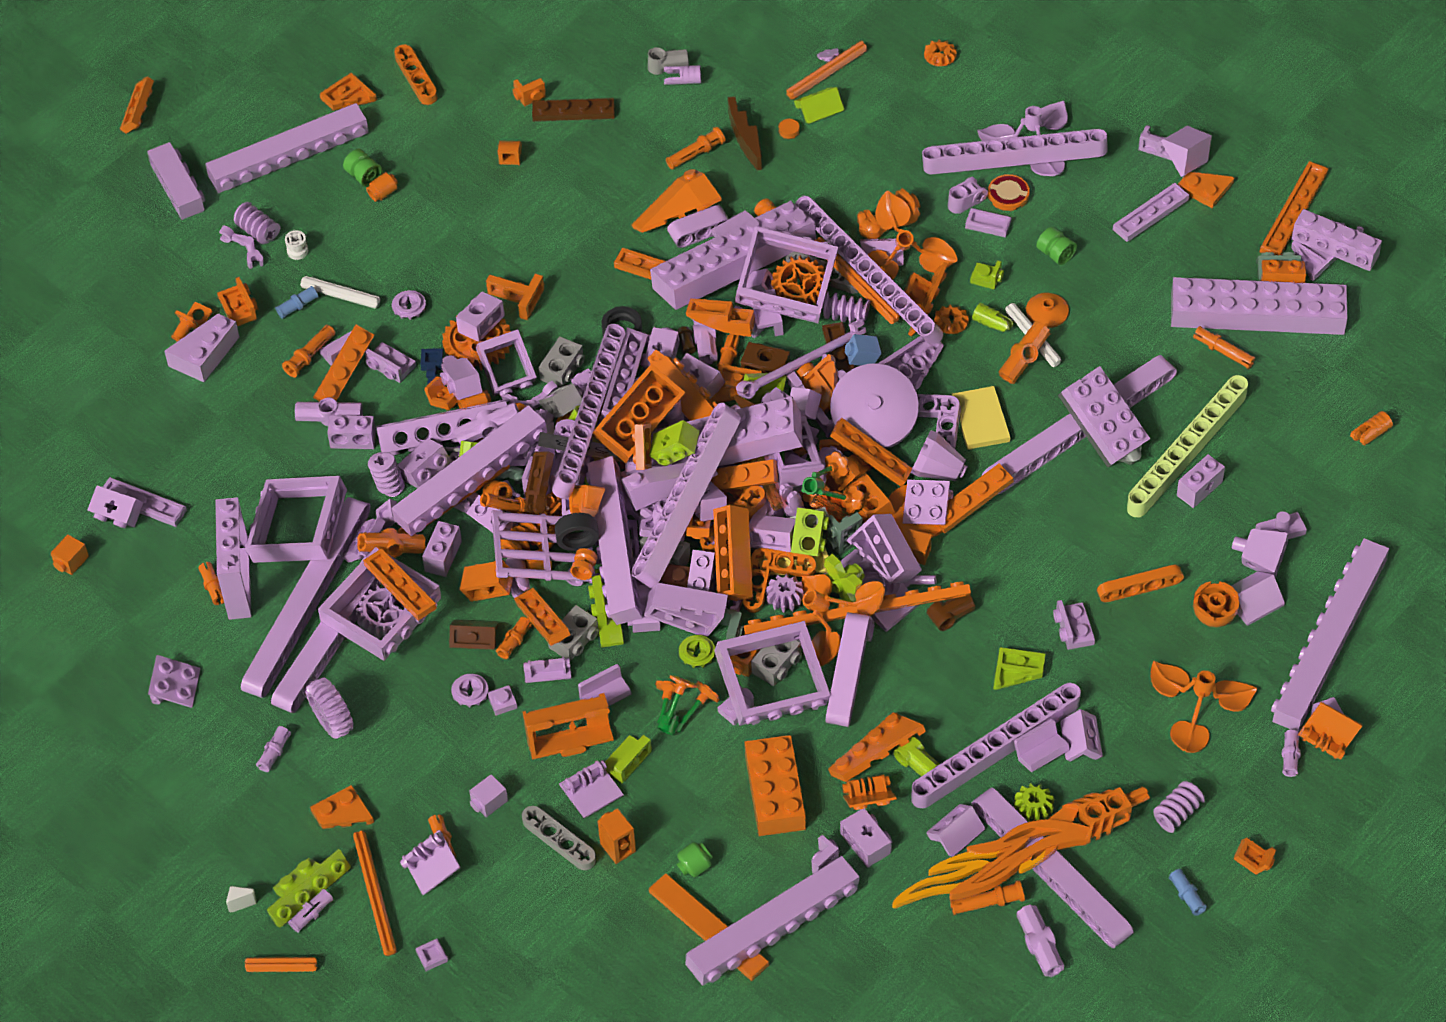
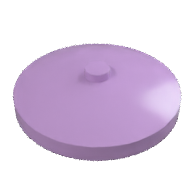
(877, 403)

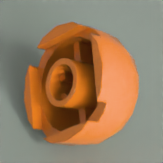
(1216, 604)

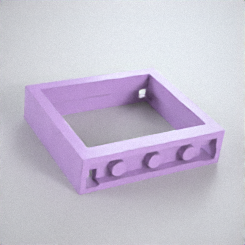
(779, 304)
(319, 549)
(233, 561)
(349, 588)
(763, 639)

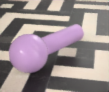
(922, 579)

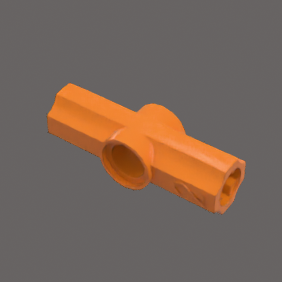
(1017, 361)
(391, 542)

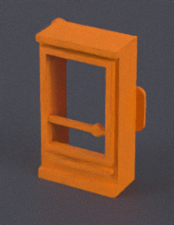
(575, 739)

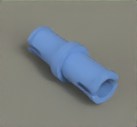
(296, 302)
(1187, 892)

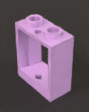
(498, 343)

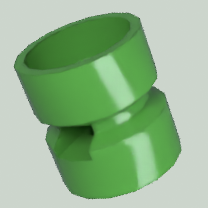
(362, 167)
(1055, 244)

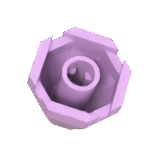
(938, 460)

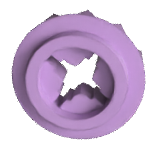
(401, 300)
(463, 683)

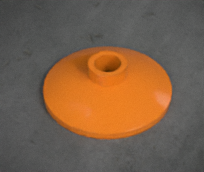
(1047, 309)

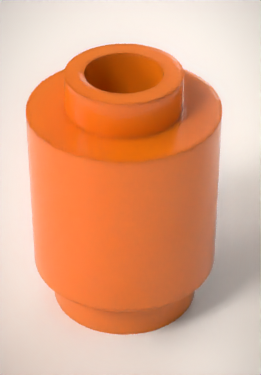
(382, 186)
(477, 399)
(498, 488)

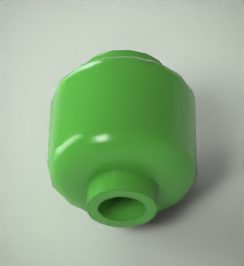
(694, 859)

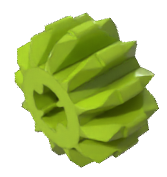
(1034, 802)

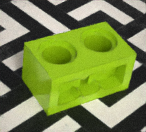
(802, 531)

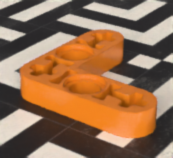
(771, 565)

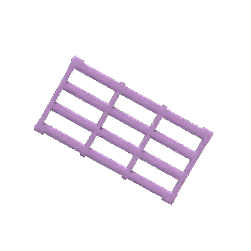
(544, 555)

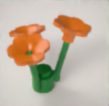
(837, 467)
(668, 721)

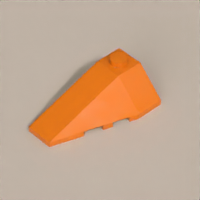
(684, 194)

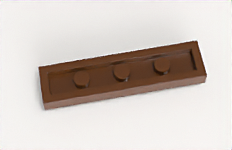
(573, 109)

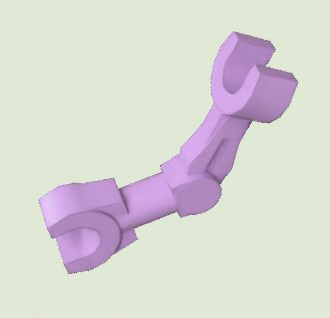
(247, 241)
(534, 402)

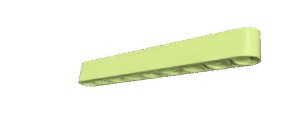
(1187, 446)

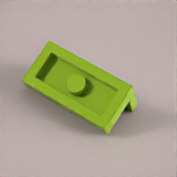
(820, 104)
(628, 757)

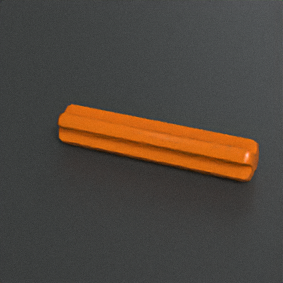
(280, 964)

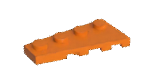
(875, 746)

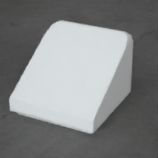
(240, 898)

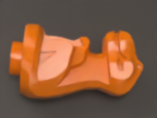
(867, 221)

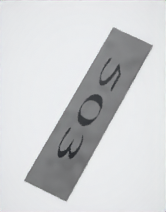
(559, 442)

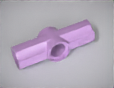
(705, 339)
(322, 410)
(485, 423)
(1040, 940)

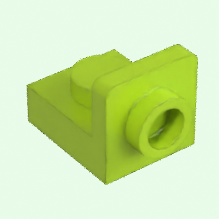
(987, 275)

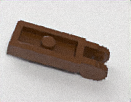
(538, 482)

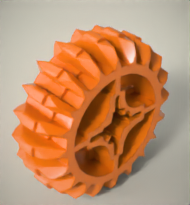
(813, 276)

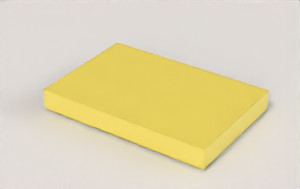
(981, 418)

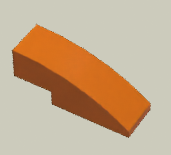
(722, 316)

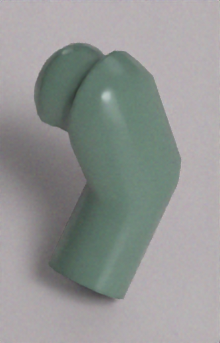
(513, 472)

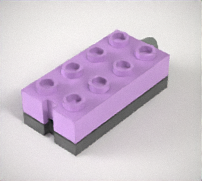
(1105, 418)

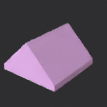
(1187, 149)
(1258, 596)

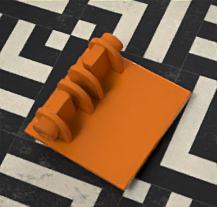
(1329, 730)
(860, 800)

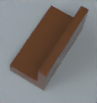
(473, 634)

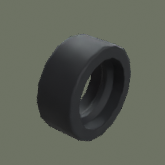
(619, 314)
(575, 522)

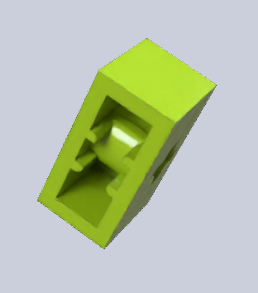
(674, 443)

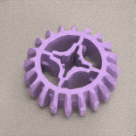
(382, 607)
(329, 708)

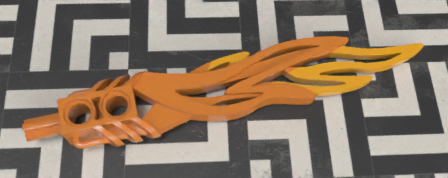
(1012, 846)

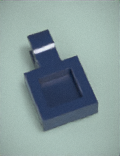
(431, 361)

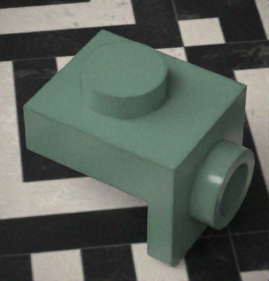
(733, 621)

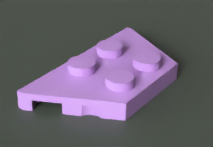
(1315, 260)

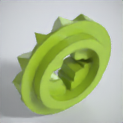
(689, 646)

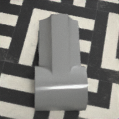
(660, 58)

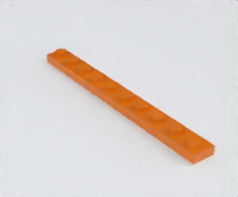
(888, 603)

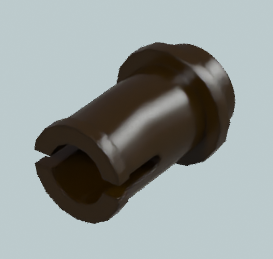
(686, 340)

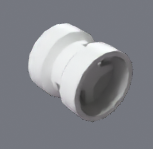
(296, 245)

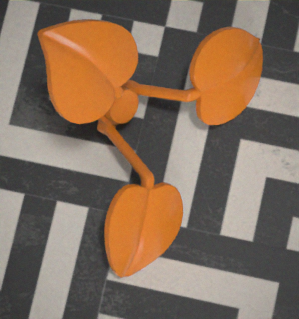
(893, 213)
(817, 599)
(1170, 680)

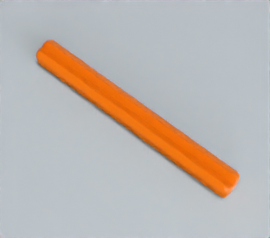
(826, 70)

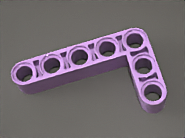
(855, 634)

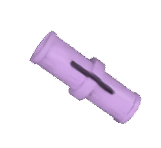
(273, 749)
(1291, 753)
(299, 921)

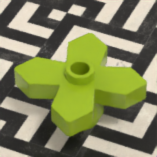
(844, 579)

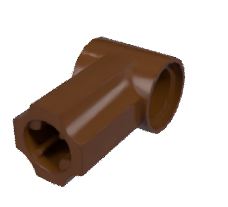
(946, 613)

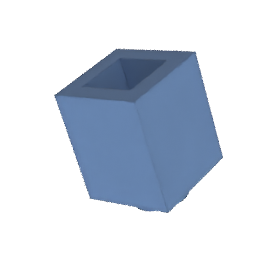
(862, 350)

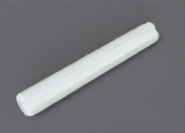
(341, 292)
(1024, 324)

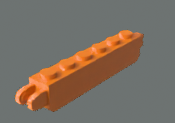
(696, 400)

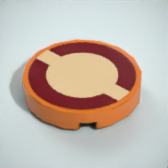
(1008, 192)

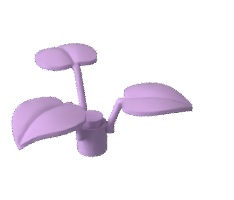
(1050, 116)

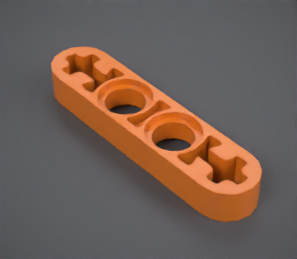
(413, 75)
(743, 501)
(1140, 583)

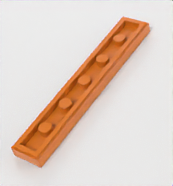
(1298, 200)
(699, 919)

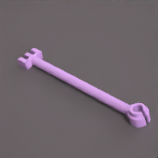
(752, 386)

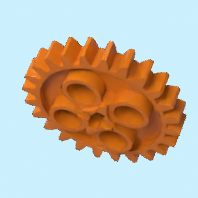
(465, 347)

